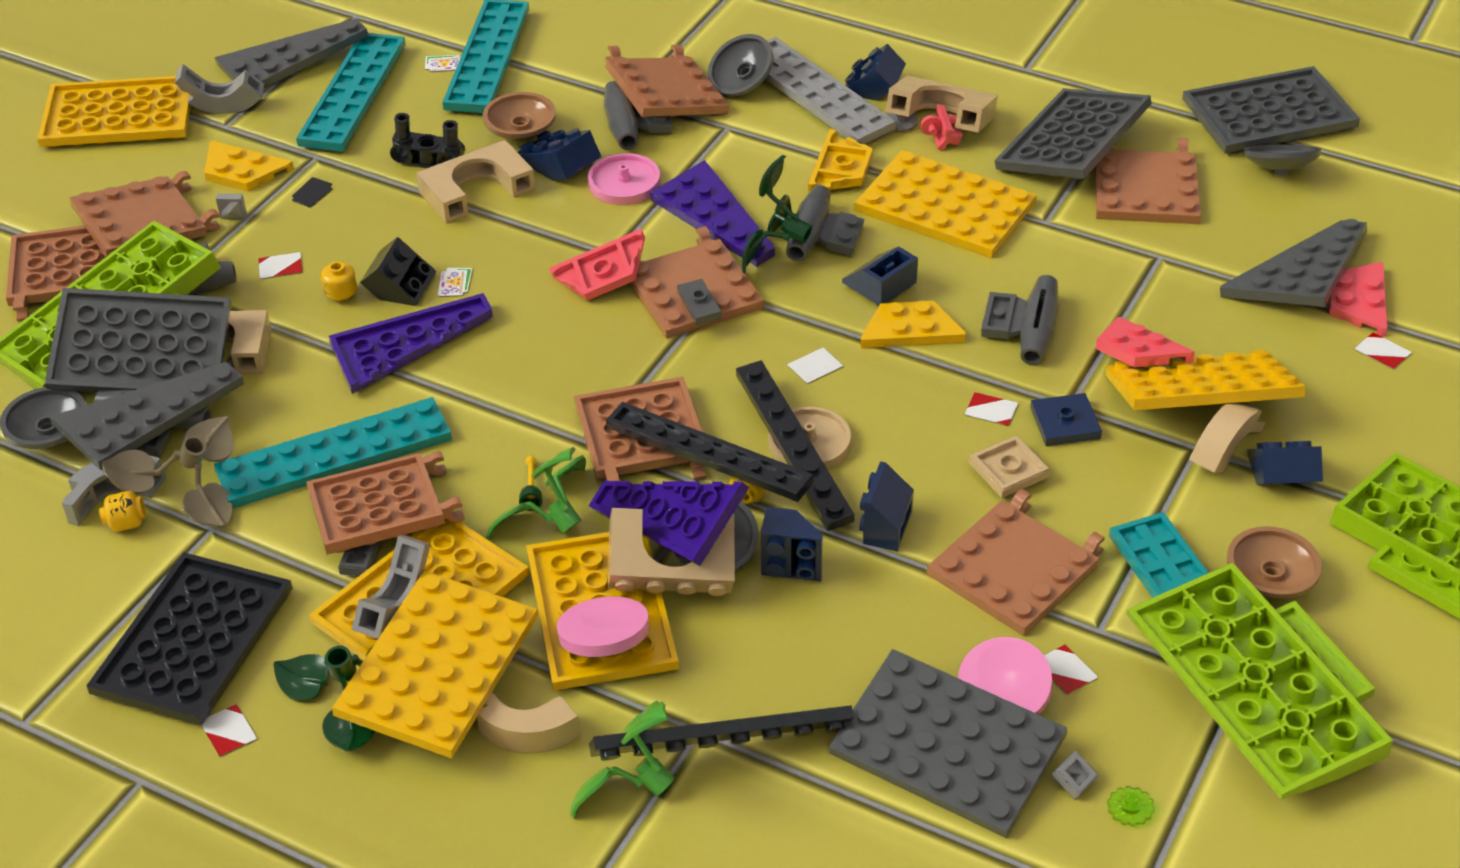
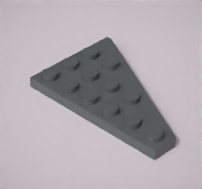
(1303, 272)

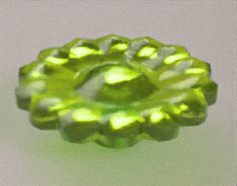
(1130, 806)

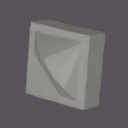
(231, 206)
(1074, 774)

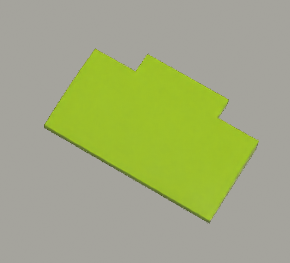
(147, 263)
(1412, 524)
(1266, 680)

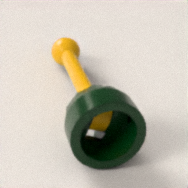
(530, 492)

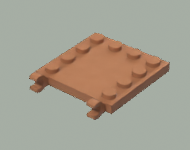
(665, 84)
(1148, 186)
(123, 211)
(709, 261)
(46, 264)
(619, 454)
(380, 502)
(1015, 565)

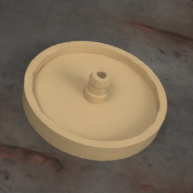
(825, 430)

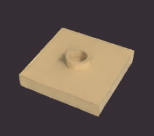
(1009, 466)

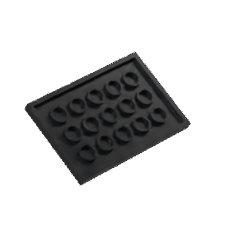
(190, 638)

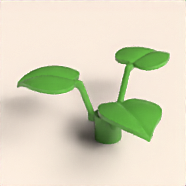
(561, 510)
(650, 770)

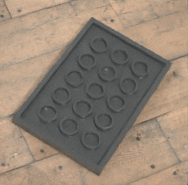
(1270, 109)
(1073, 133)
(133, 338)
(949, 742)

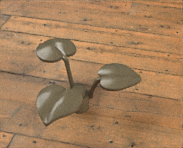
(208, 440)

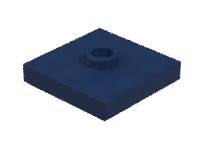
(1065, 419)

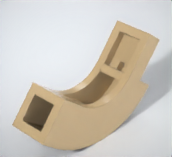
(1224, 435)
(529, 729)

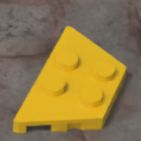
(841, 163)
(241, 167)
(911, 325)

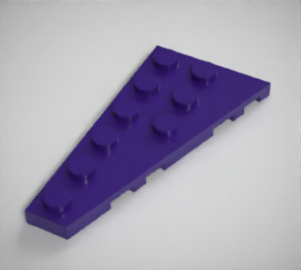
(704, 200)
(387, 345)
(676, 513)

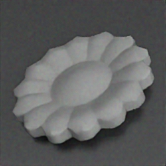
(904, 123)

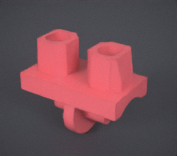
(942, 128)

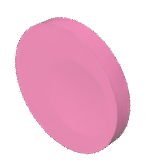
(623, 178)
(603, 626)
(1010, 671)

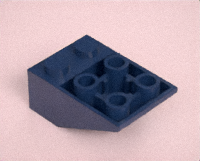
(560, 153)

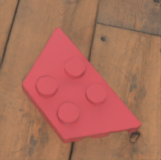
(602, 267)
(1361, 297)
(1139, 346)

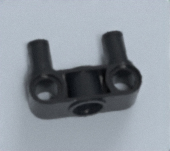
(424, 149)

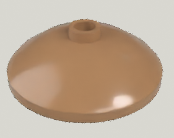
(519, 115)
(1276, 561)

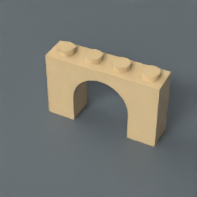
(972, 107)
(496, 162)
(250, 337)
(634, 569)

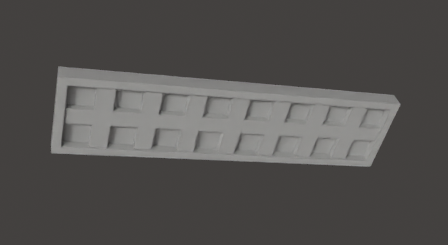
(826, 96)

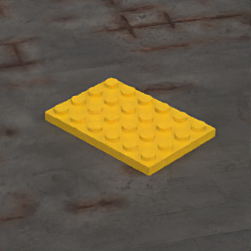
(114, 111)
(946, 203)
(1205, 381)
(453, 554)
(577, 571)
(435, 664)

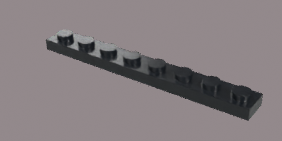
(795, 444)
(711, 451)
(735, 730)

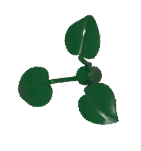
(783, 216)
(302, 681)

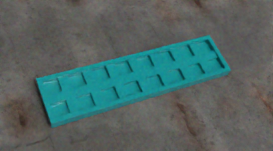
(486, 56)
(350, 93)
(332, 452)
(1157, 553)

